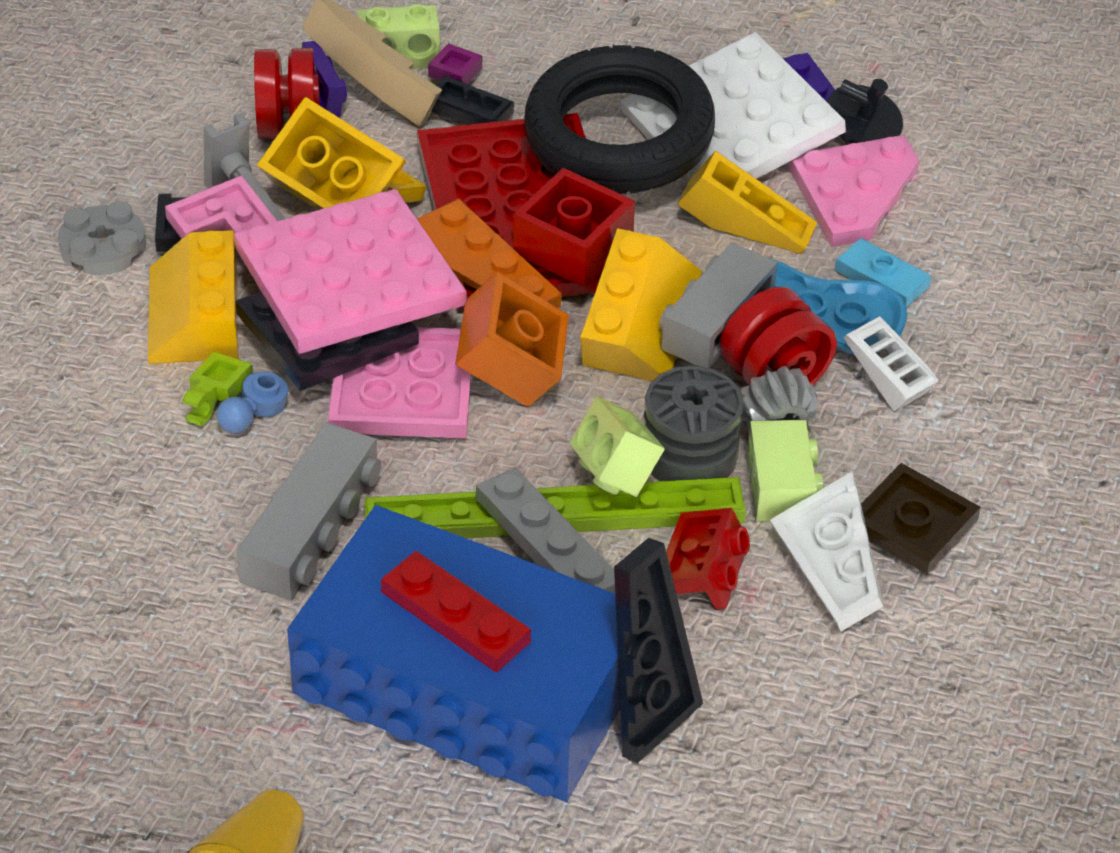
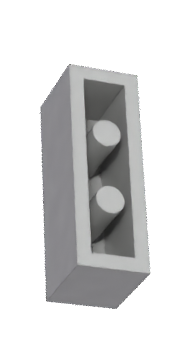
(698, 318)

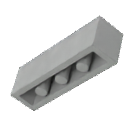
(308, 511)

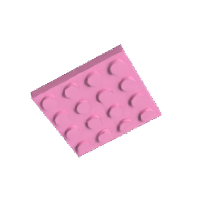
(349, 270)

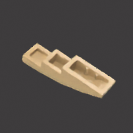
(370, 61)

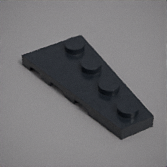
(653, 652)

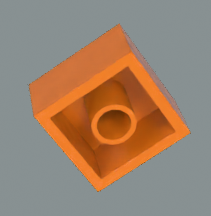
(512, 339)

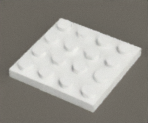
(760, 108)

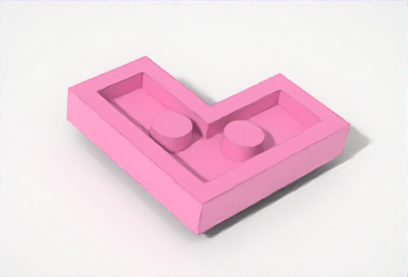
(219, 208)

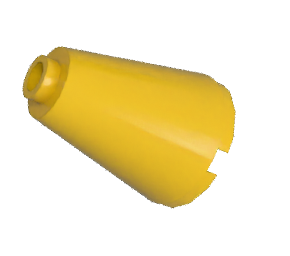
(263, 825)

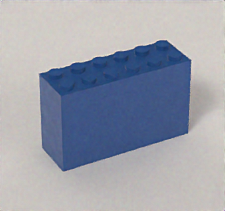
(387, 668)

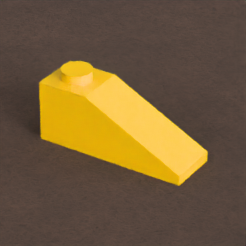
(743, 206)

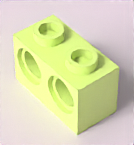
(409, 30)
(616, 447)

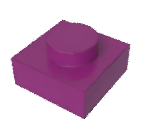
(455, 64)

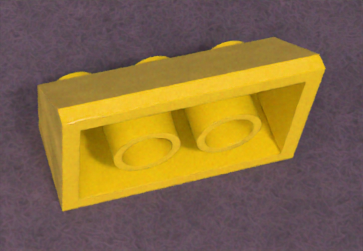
(194, 300)
(625, 314)

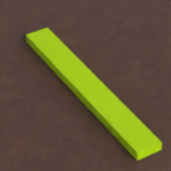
(584, 506)

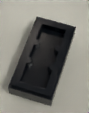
(470, 104)

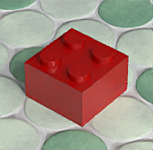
(571, 226)

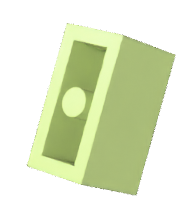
(781, 466)

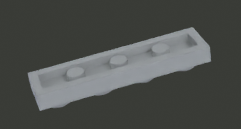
(542, 529)

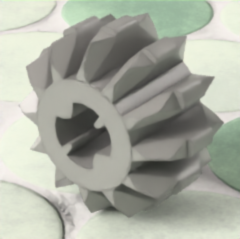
(779, 396)

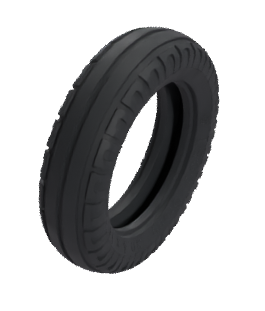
(629, 71)

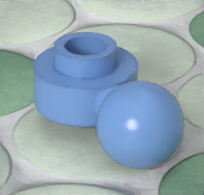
(261, 395)

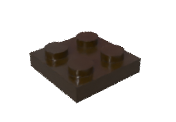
(916, 518)

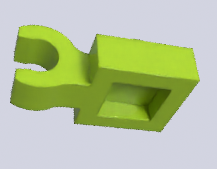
(213, 381)

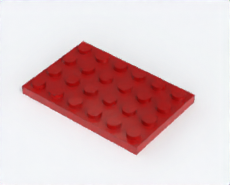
(492, 175)

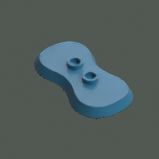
(845, 303)

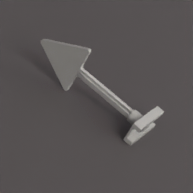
(228, 157)

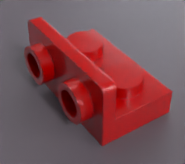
(708, 553)

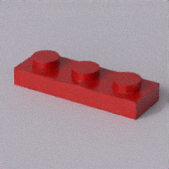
(456, 611)

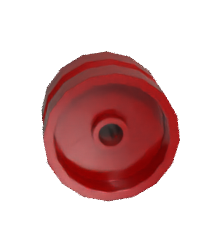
(279, 92)
(777, 332)

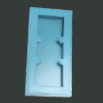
(874, 264)

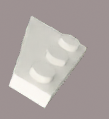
(833, 550)

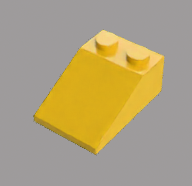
(327, 159)

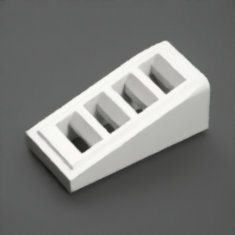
(887, 381)

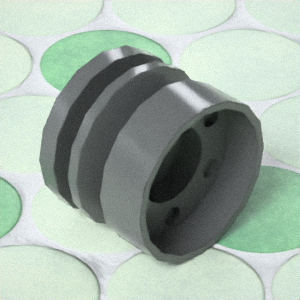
(696, 421)

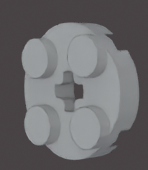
(84, 227)

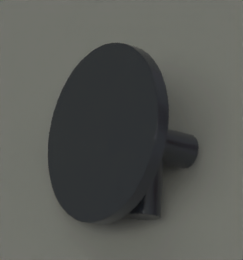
(866, 111)

